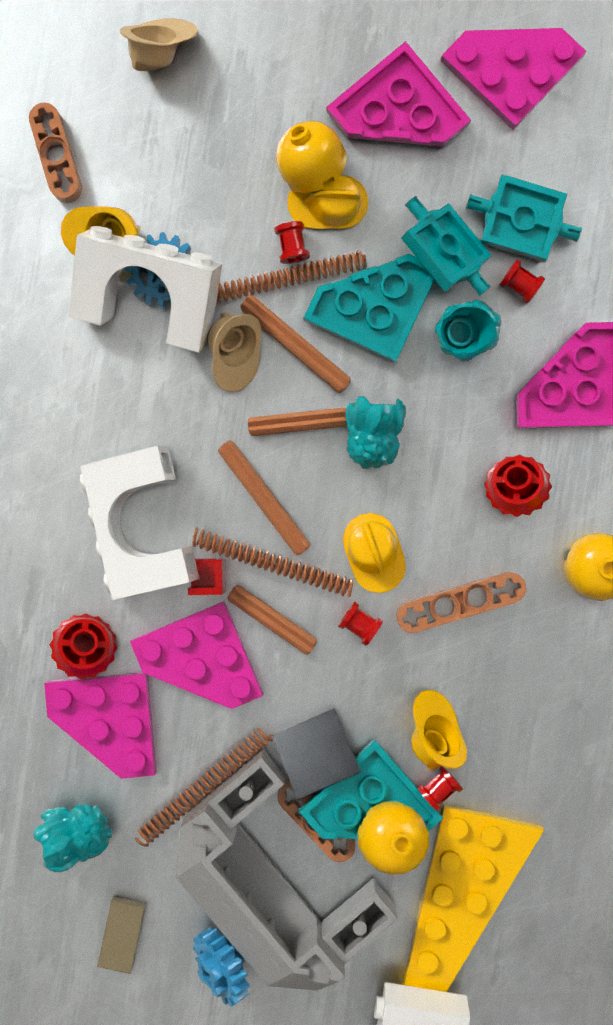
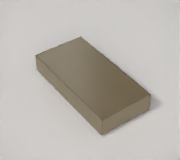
(121, 935)

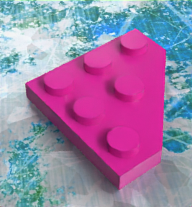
(512, 66)
(399, 104)
(573, 384)
(201, 657)
(108, 719)

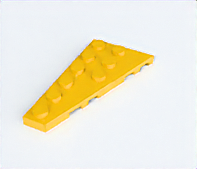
(465, 882)

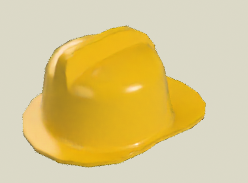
(334, 207)
(85, 217)
(374, 553)
(437, 732)

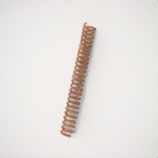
(291, 275)
(313, 576)
(142, 833)

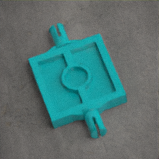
(523, 218)
(446, 246)

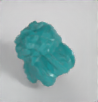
(468, 330)
(374, 432)
(72, 836)

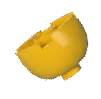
(310, 156)
(591, 566)
(393, 838)

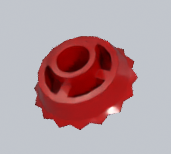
(518, 485)
(83, 646)

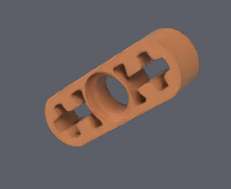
(39, 133)
(326, 845)

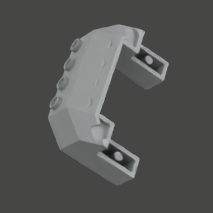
(255, 901)

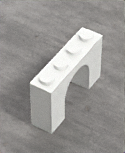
(189, 279)
(107, 488)
(420, 1007)

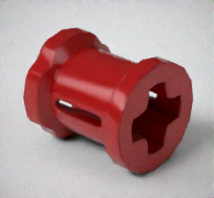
(292, 242)
(522, 281)
(360, 623)
(440, 788)

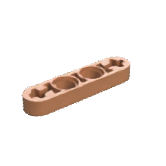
(459, 597)

